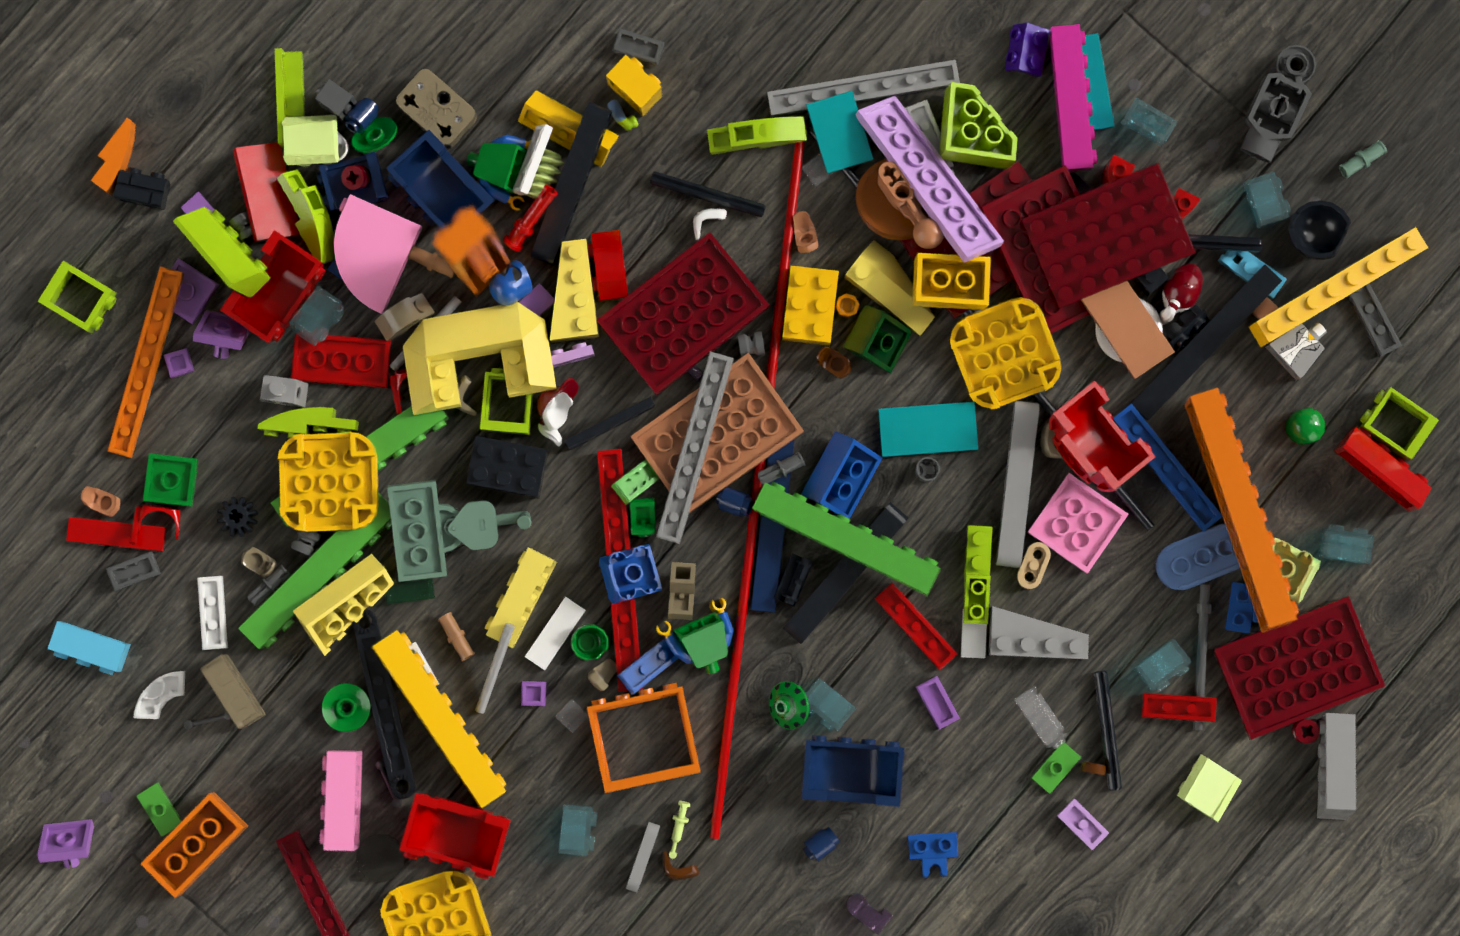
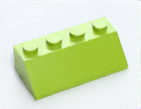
(223, 250)

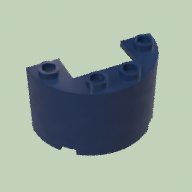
(437, 182)
(853, 771)

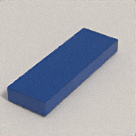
(647, 666)

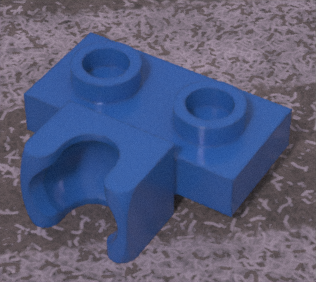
(1240, 610)
(933, 850)

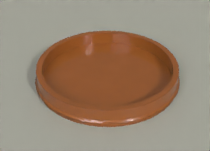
(877, 210)

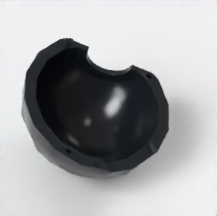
(1319, 229)

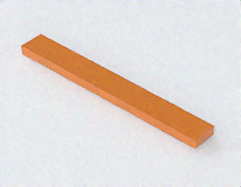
(145, 362)

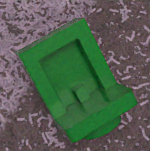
(643, 517)

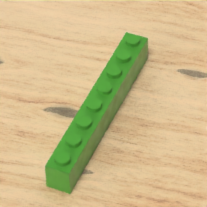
(397, 435)
(847, 539)
(312, 577)

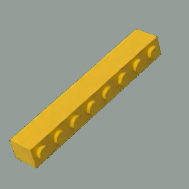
(1338, 287)
(439, 719)

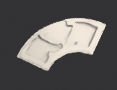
(158, 694)

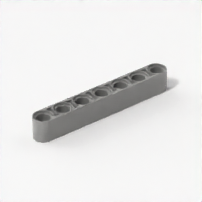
(1017, 484)

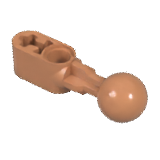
(926, 230)

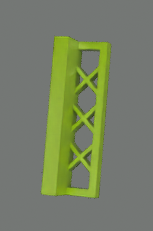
(288, 87)

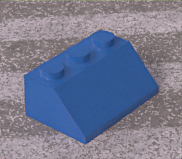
(842, 475)

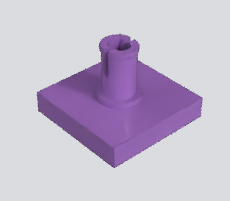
(220, 331)
(66, 842)

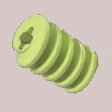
(546, 172)

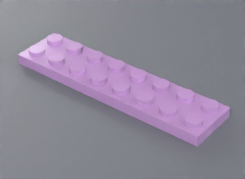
(930, 178)

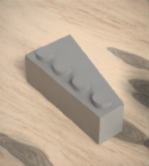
(1028, 637)
(1337, 766)

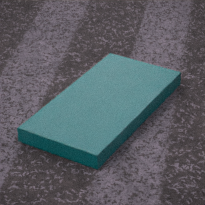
(1099, 95)
(928, 429)

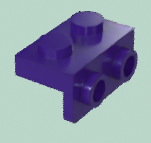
(1027, 49)

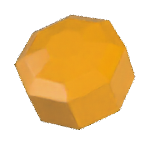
(847, 305)

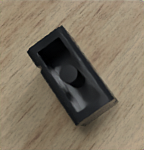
(142, 189)

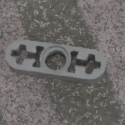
(643, 857)

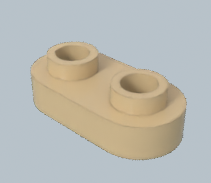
(1034, 566)

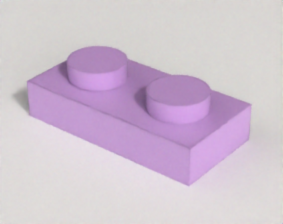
(579, 352)
(1082, 823)

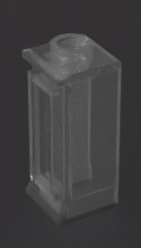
(1041, 718)

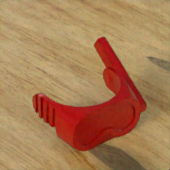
(395, 381)
(141, 512)

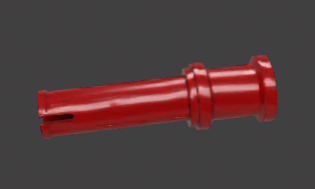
(525, 226)

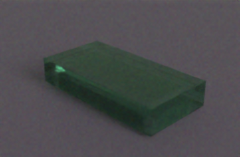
(410, 591)

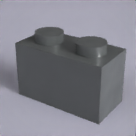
(335, 99)

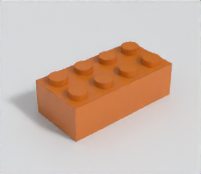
(194, 844)

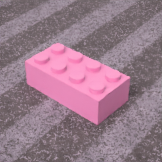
(341, 800)

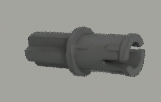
(781, 468)
(268, 585)

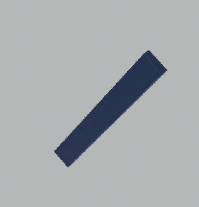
(770, 547)

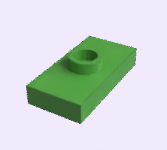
(635, 482)
(1056, 767)
(159, 809)

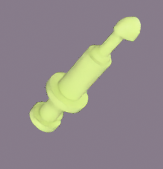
(680, 820)

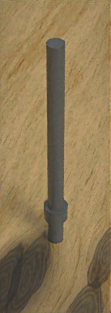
(1204, 610)

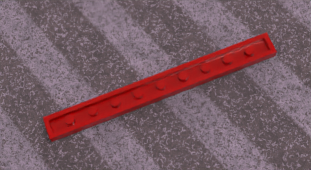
(616, 540)

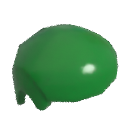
(1305, 426)
(589, 642)

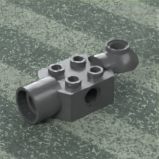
(1278, 104)

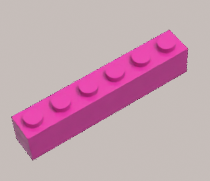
(1071, 98)

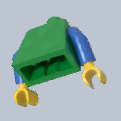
(499, 166)
(702, 640)

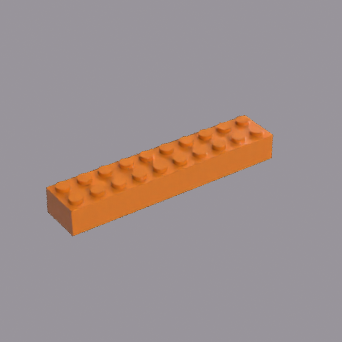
(472, 250)
(1240, 510)

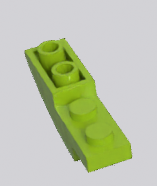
(757, 133)
(314, 220)
(300, 420)
(977, 574)

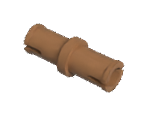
(431, 261)
(456, 636)

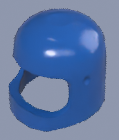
(506, 289)

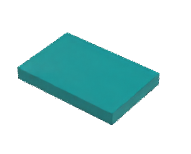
(839, 132)

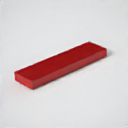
(115, 534)
(916, 626)

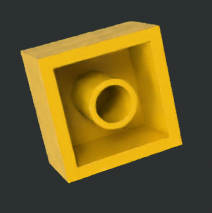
(634, 85)

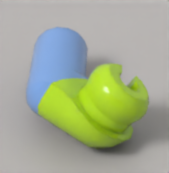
(620, 118)

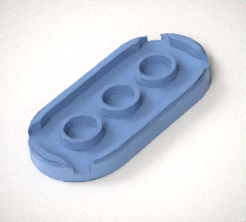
(1197, 559)

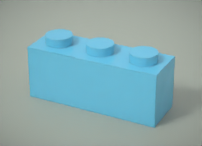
(88, 647)

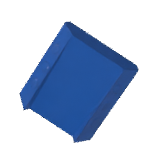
(630, 574)

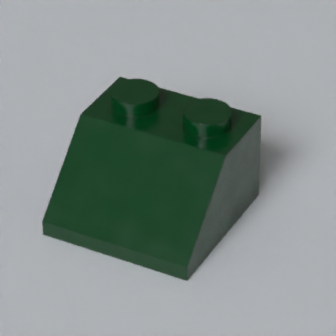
(878, 338)

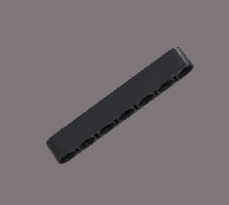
(571, 183)
(840, 579)

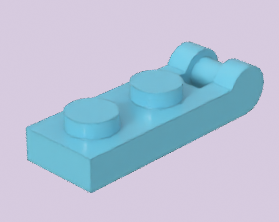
(1247, 267)

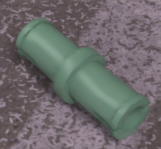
(1362, 159)

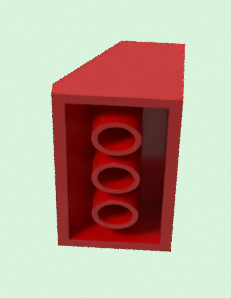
(1383, 469)

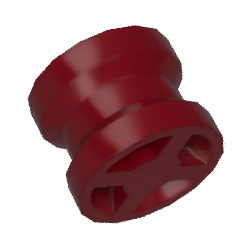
(362, 177)
(1301, 729)

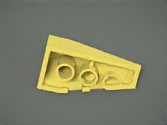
(886, 283)

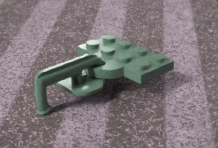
(422, 531)

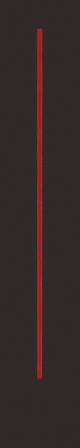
(757, 487)

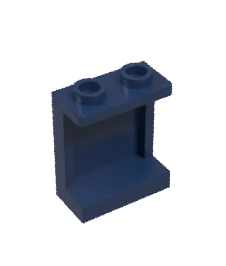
(336, 191)

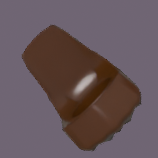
(834, 362)
(678, 874)

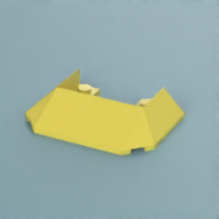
(476, 333)

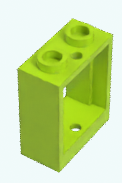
(56, 287)
(498, 426)
(1420, 435)

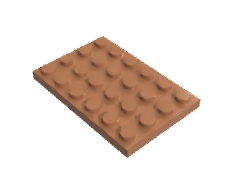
(746, 432)

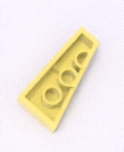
(574, 298)
(522, 595)
(342, 602)

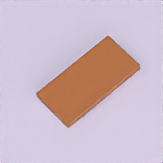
(1128, 328)

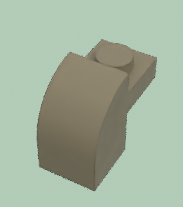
(403, 316)
(682, 590)

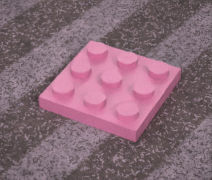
(1077, 523)

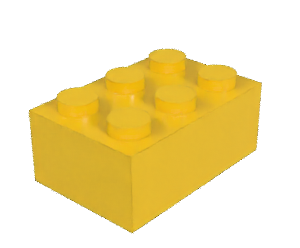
(950, 282)
(810, 305)

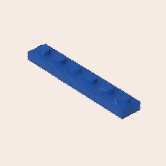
(1169, 469)

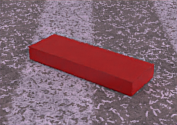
(1179, 707)

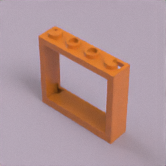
(625, 700)

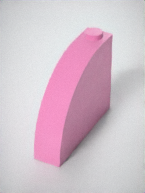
(372, 250)

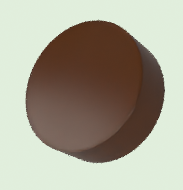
(1093, 768)

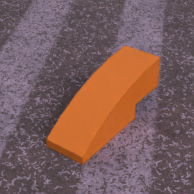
(116, 156)

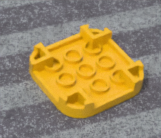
(1006, 352)
(328, 482)
(435, 907)

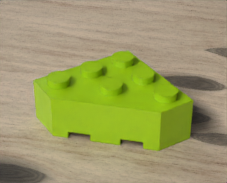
(974, 130)

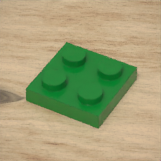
(170, 480)

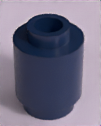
(361, 115)
(735, 502)
(820, 844)

